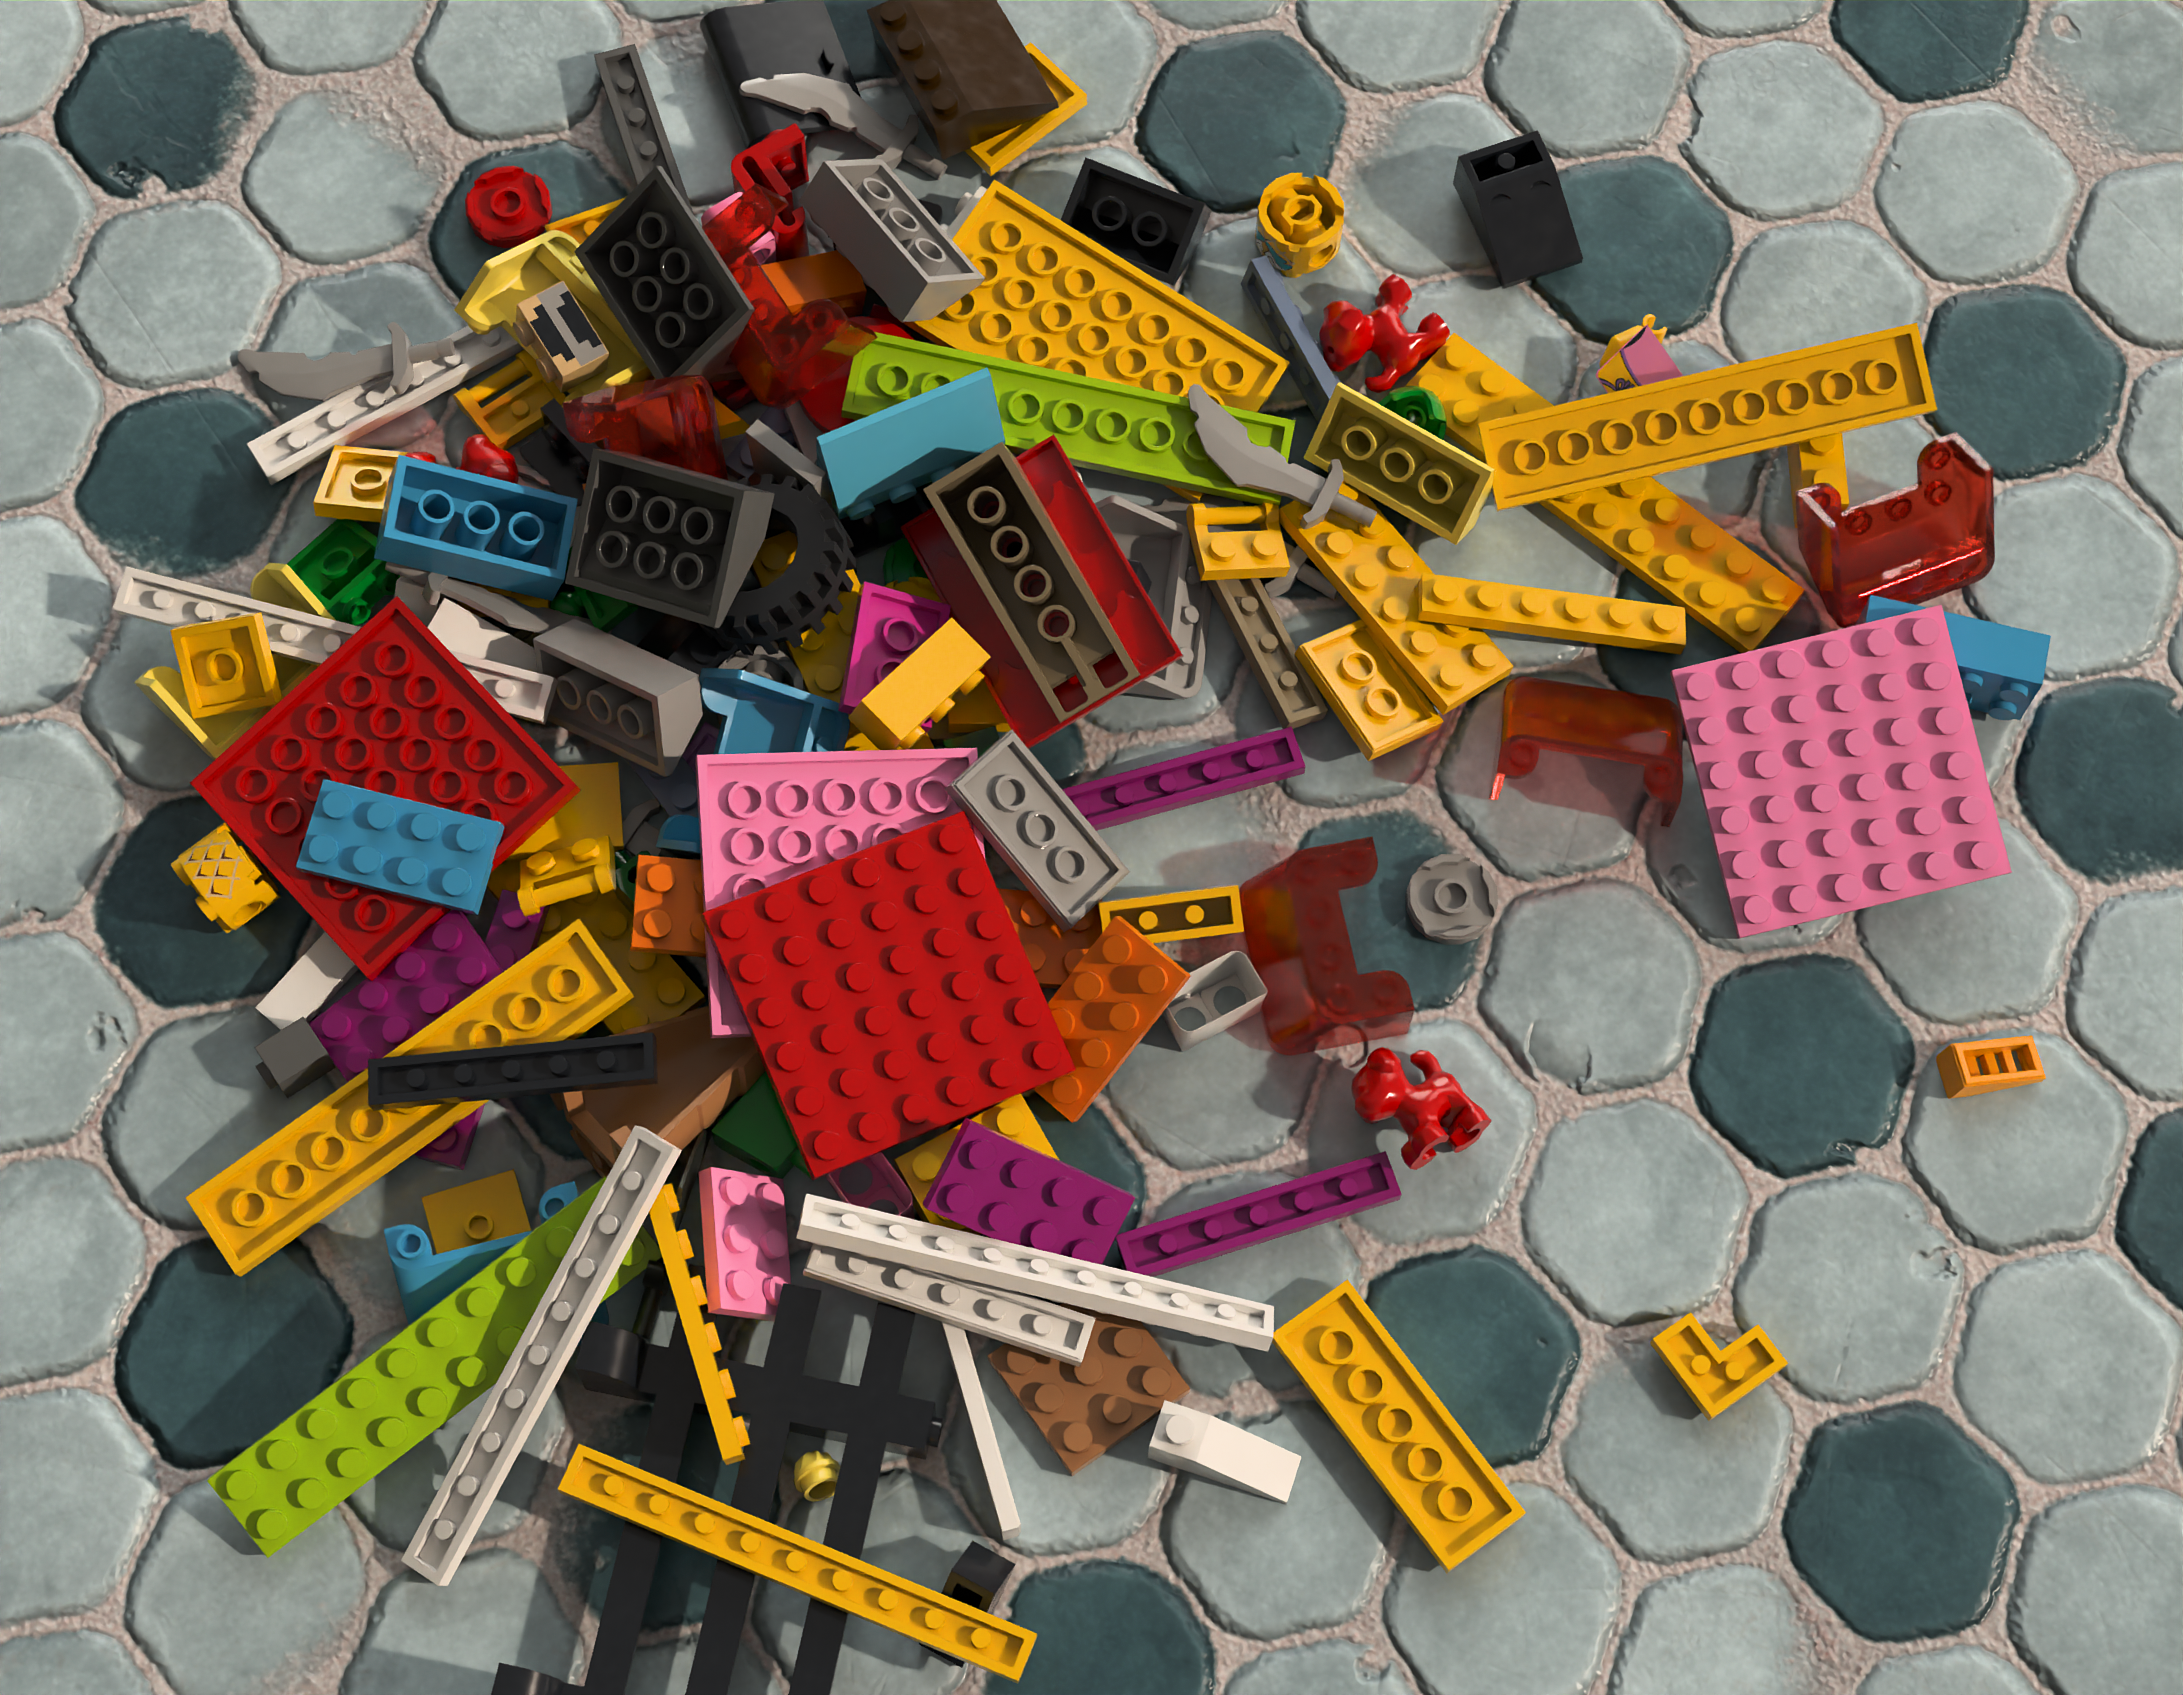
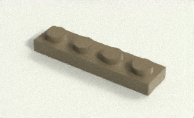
(1269, 651)

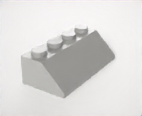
(889, 238)
(619, 695)

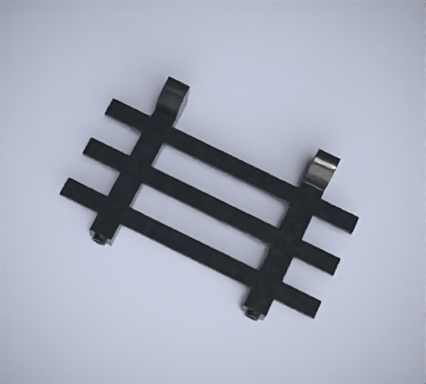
(774, 1402)

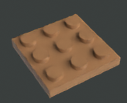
(1100, 1402)

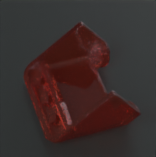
(1590, 724)

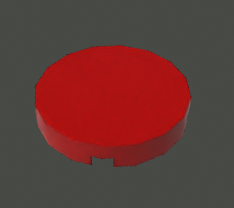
(508, 206)

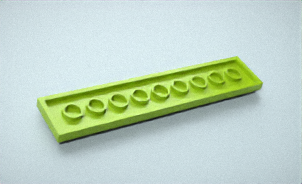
(1094, 420)
(404, 1387)

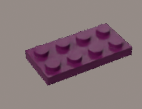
(407, 996)
(1026, 1196)

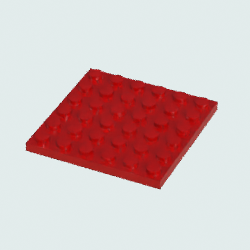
(395, 720)
(887, 994)

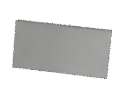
(1037, 830)

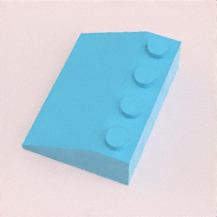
(909, 444)

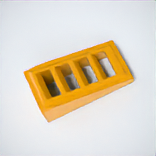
(1962, 1076)

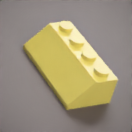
(1401, 464)

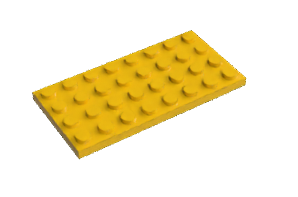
(1089, 313)

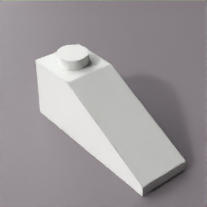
(1222, 1452)

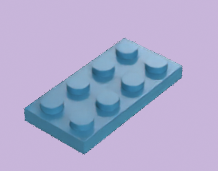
(400, 846)

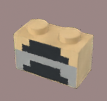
(561, 337)

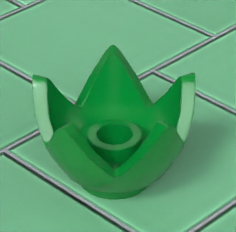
(1419, 407)

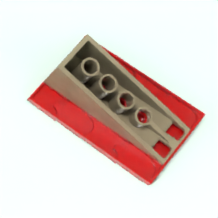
(1062, 615)

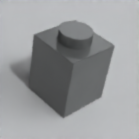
(293, 1058)

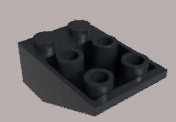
(1518, 209)

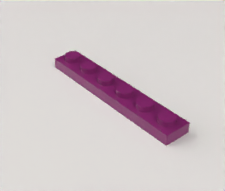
(1188, 779)
(509, 940)
(1259, 1216)

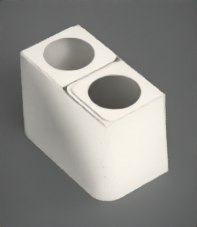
(1228, 970)

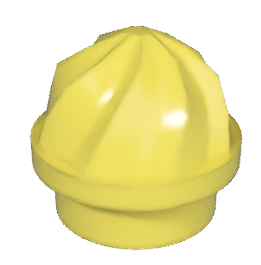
(816, 1475)

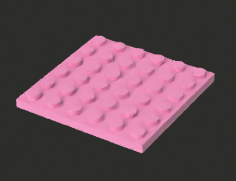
(1840, 771)
(799, 811)

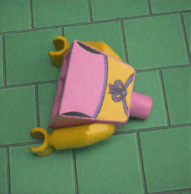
(1636, 358)

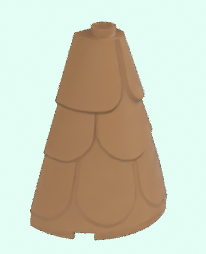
(694, 1087)

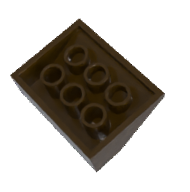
(960, 69)

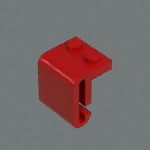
(781, 167)

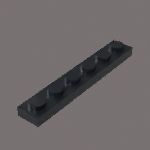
(512, 1071)

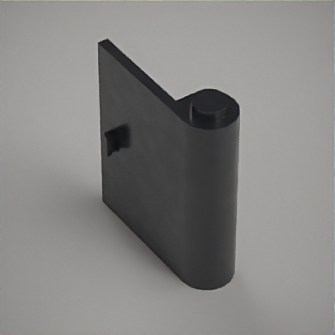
(773, 41)

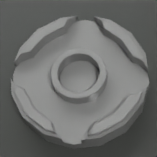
(1451, 899)

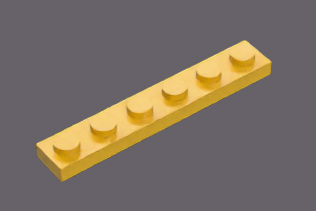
(1551, 613)
(701, 1337)

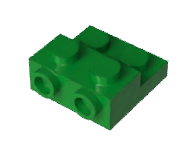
(343, 571)

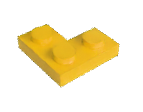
(1714, 1376)

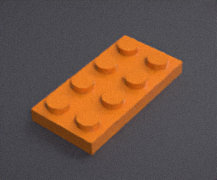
(1108, 1010)

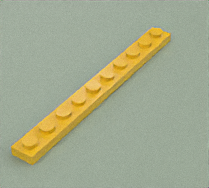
(798, 1563)

